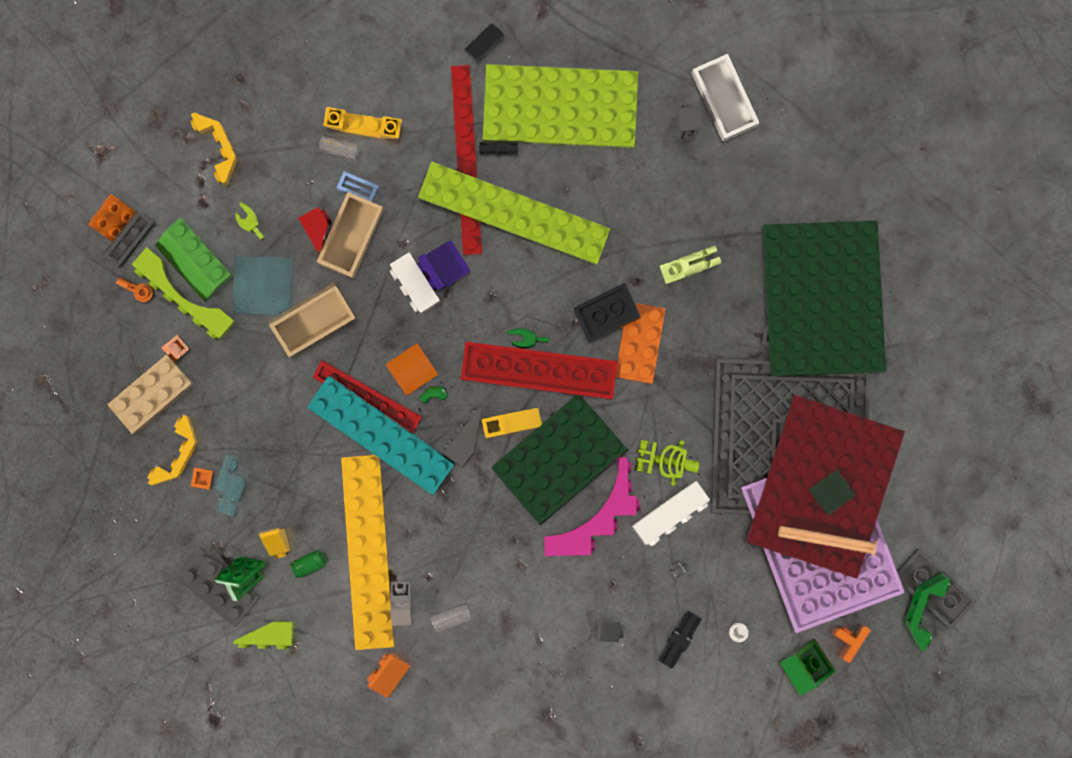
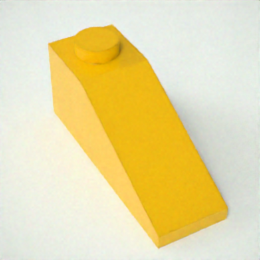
(275, 542)

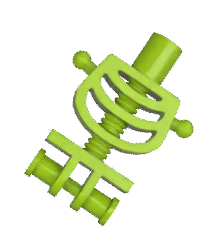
(684, 464)

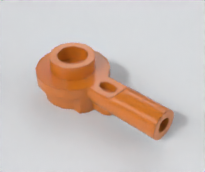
(142, 292)

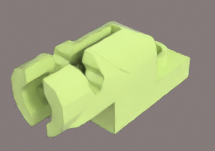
(689, 265)

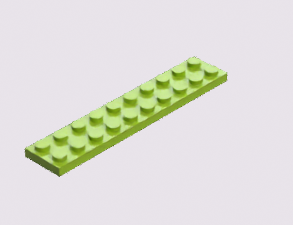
(514, 213)

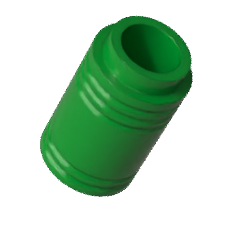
(308, 564)

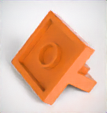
(852, 640)

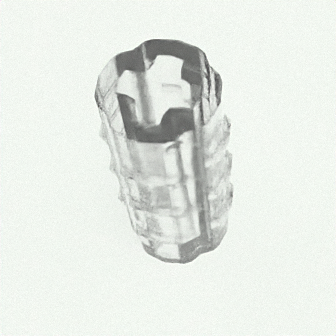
(339, 147)
(451, 618)

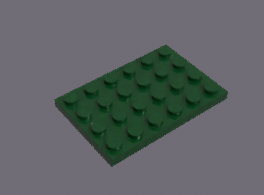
(559, 459)

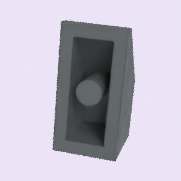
(609, 631)

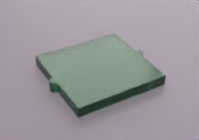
(831, 492)

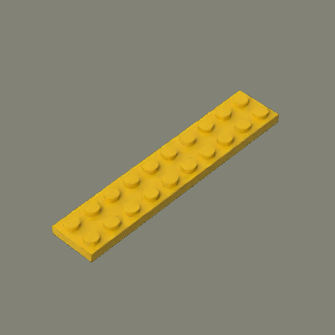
(367, 552)

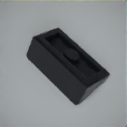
(484, 42)

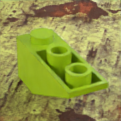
(275, 633)

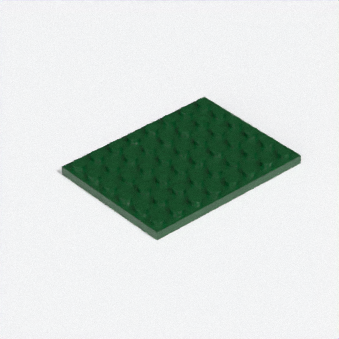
(824, 298)

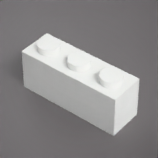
(414, 283)

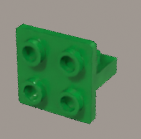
(241, 576)

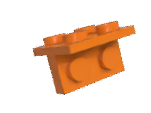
(111, 217)

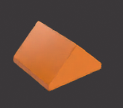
(411, 369)

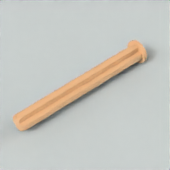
(828, 540)

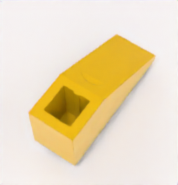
(511, 423)

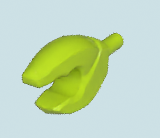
(251, 222)

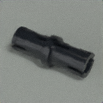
(498, 148)

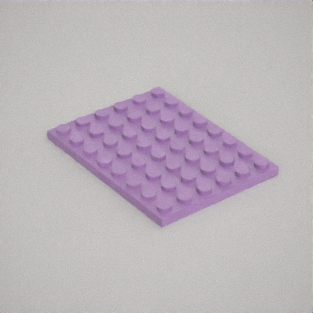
(820, 595)

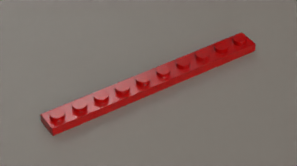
(465, 149)

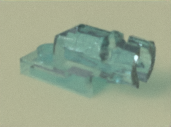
(229, 485)

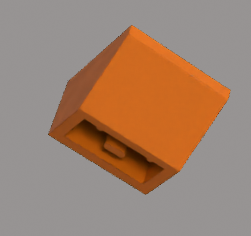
(389, 674)

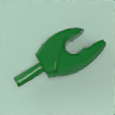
(529, 338)

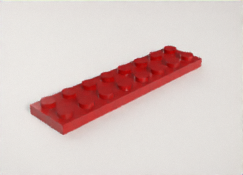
(539, 370)

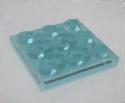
(262, 285)

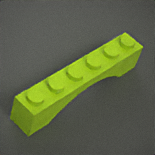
(153, 267)

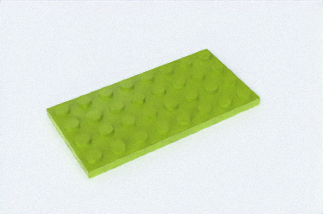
(560, 106)

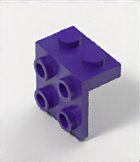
(443, 266)

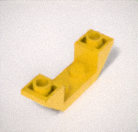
(362, 125)
(225, 169)
(185, 429)

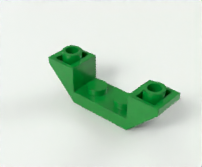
(937, 586)

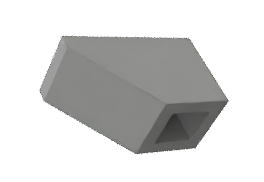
(401, 603)

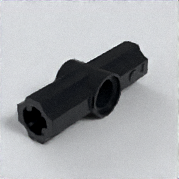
(680, 639)

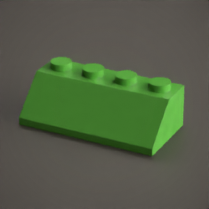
(193, 259)

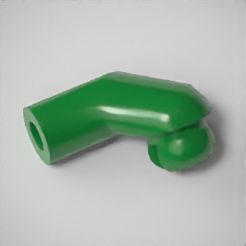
(433, 391)

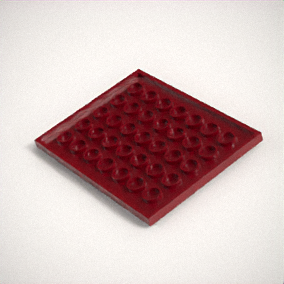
(811, 447)

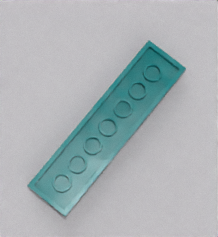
(381, 435)

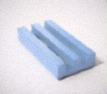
(342, 181)

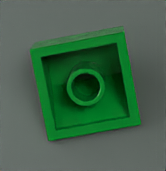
(807, 667)

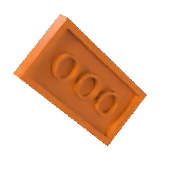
(641, 345)

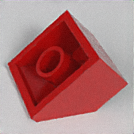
(316, 226)

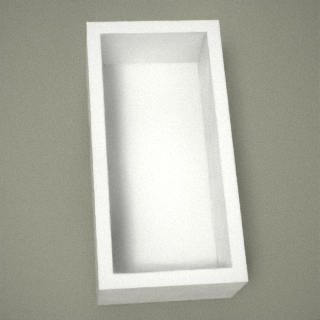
(725, 98)
(670, 513)

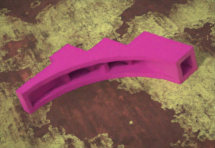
(603, 523)

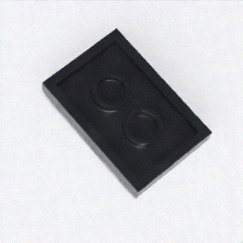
(607, 312)

